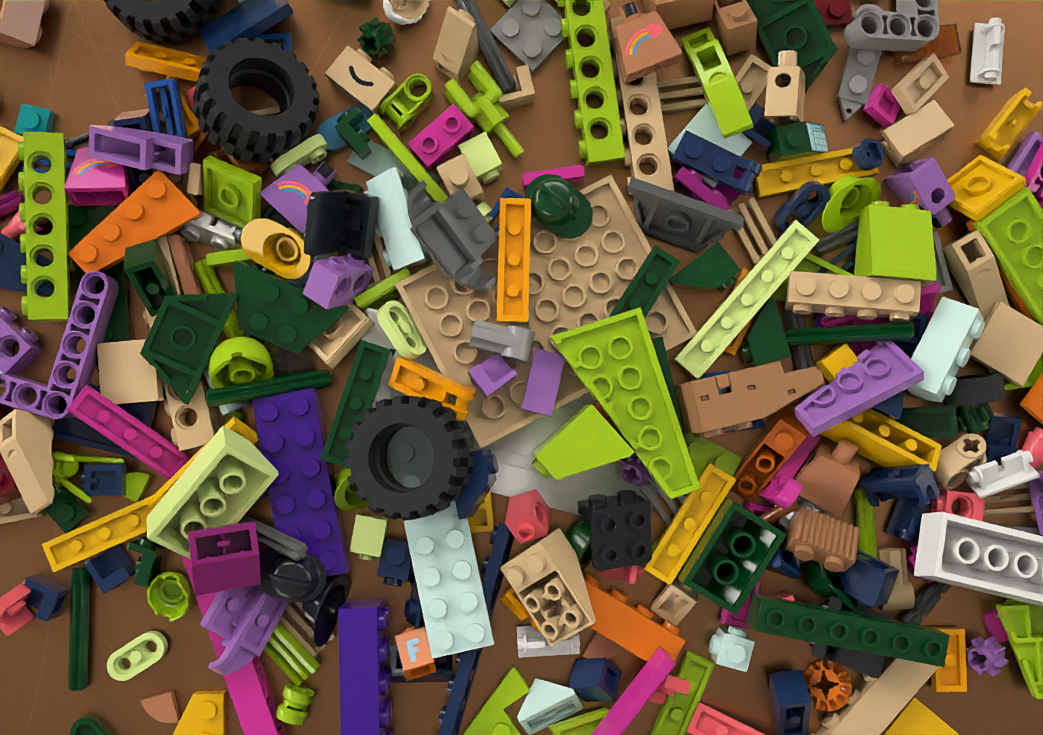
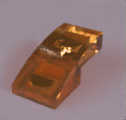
(944, 46)

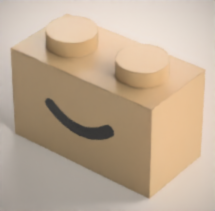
(360, 79)

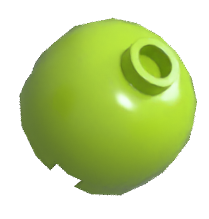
(239, 362)

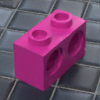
(441, 138)

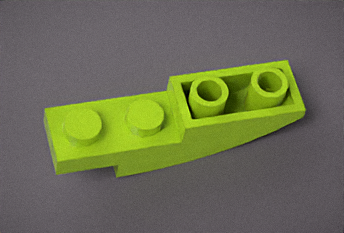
(717, 82)

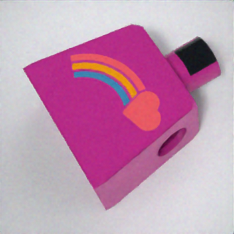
(96, 181)

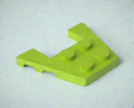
(1026, 647)
(493, 717)

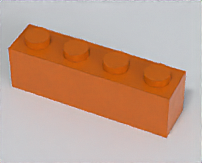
(628, 625)

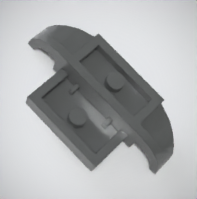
(453, 235)

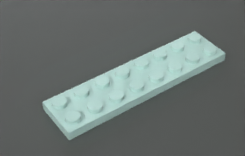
(441, 558)

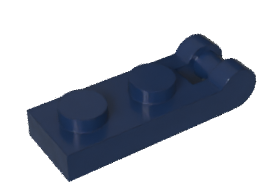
(716, 163)

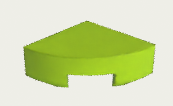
(136, 485)

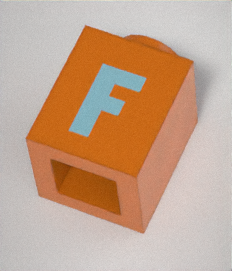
(415, 653)

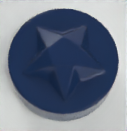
(868, 154)

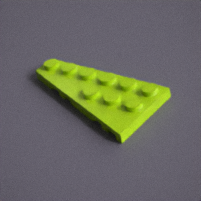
(627, 382)

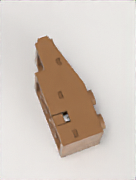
(741, 396)

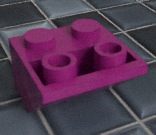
(224, 557)

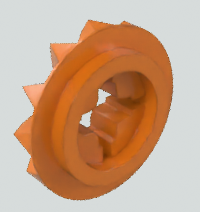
(835, 673)

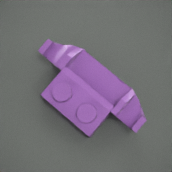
(245, 622)

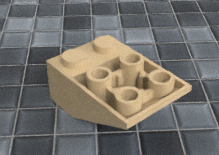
(551, 587)

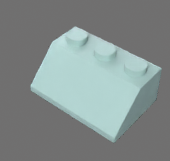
(393, 220)
(945, 348)

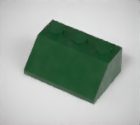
(731, 556)

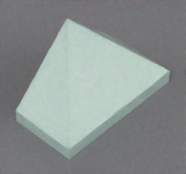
(547, 705)

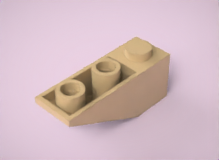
(456, 44)
(976, 272)
(28, 455)

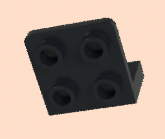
(340, 223)
(618, 529)
(863, 662)

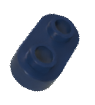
(804, 209)

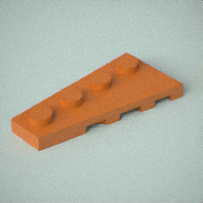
(145, 215)

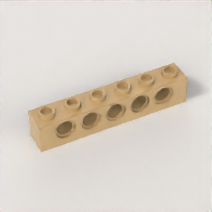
(649, 123)

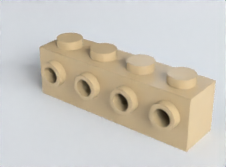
(853, 295)

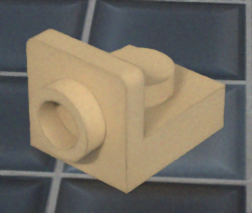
(674, 601)

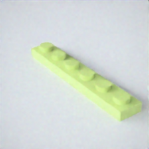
(746, 300)

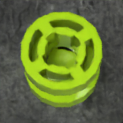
(295, 704)

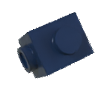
(395, 562)

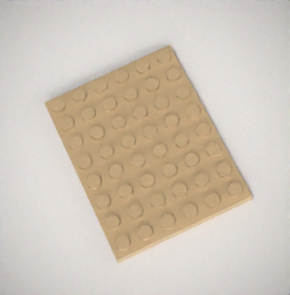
(568, 288)

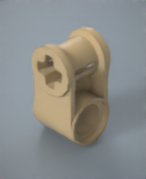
(958, 460)

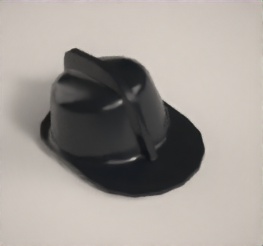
(290, 578)
(324, 608)

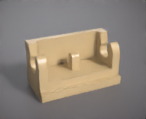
(916, 133)

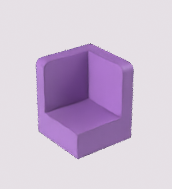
(492, 375)

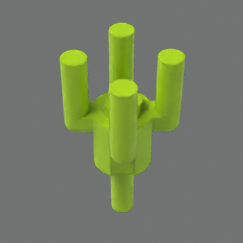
(484, 106)

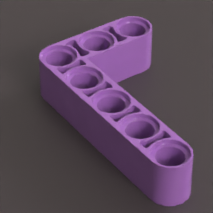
(68, 356)

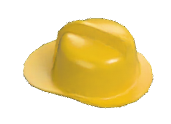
(276, 247)

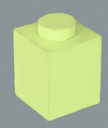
(482, 158)
(369, 535)

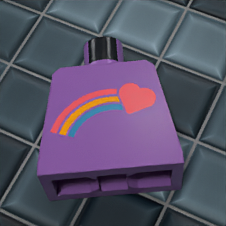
(925, 185)
(292, 192)

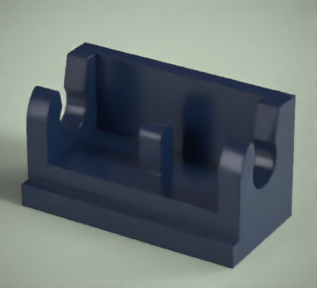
(900, 483)

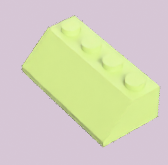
(211, 491)

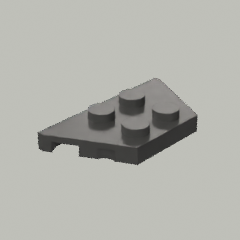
(679, 217)

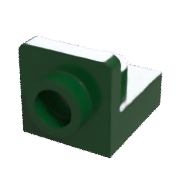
(356, 138)
(67, 509)
(150, 563)

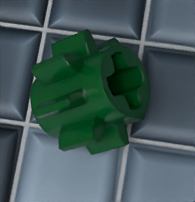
(376, 38)
(974, 417)

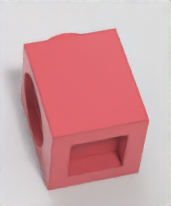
(970, 504)
(528, 516)

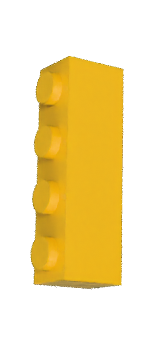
(886, 440)

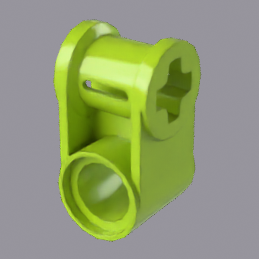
(406, 103)

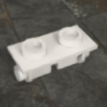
(987, 52)
(220, 237)
(993, 478)
(534, 644)

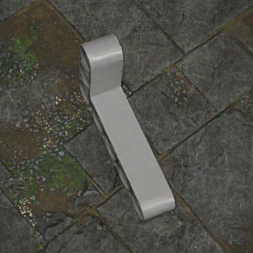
(903, 30)

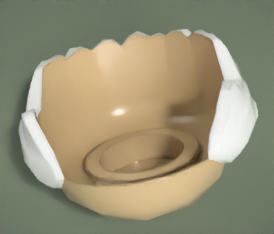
(405, 11)

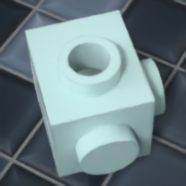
(731, 648)

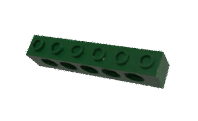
(847, 630)

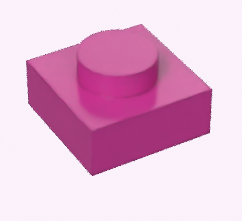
(882, 105)

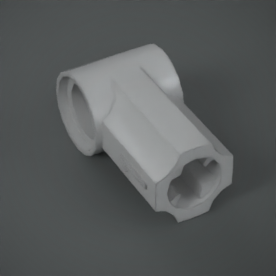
(511, 341)

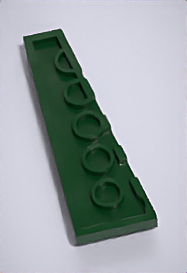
(81, 222)

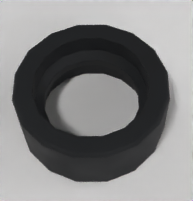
(976, 390)

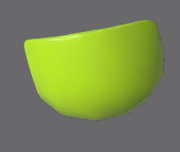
(170, 595)

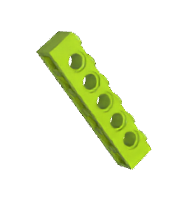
(603, 85)
(53, 148)

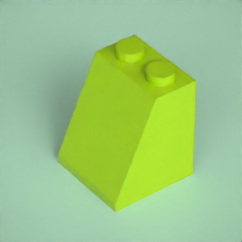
(895, 243)
(580, 445)

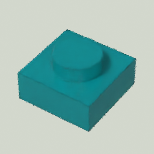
(34, 120)

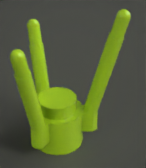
(67, 466)

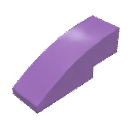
(141, 148)

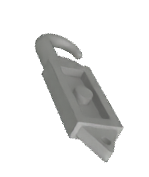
(857, 73)

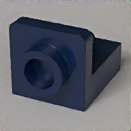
(104, 480)

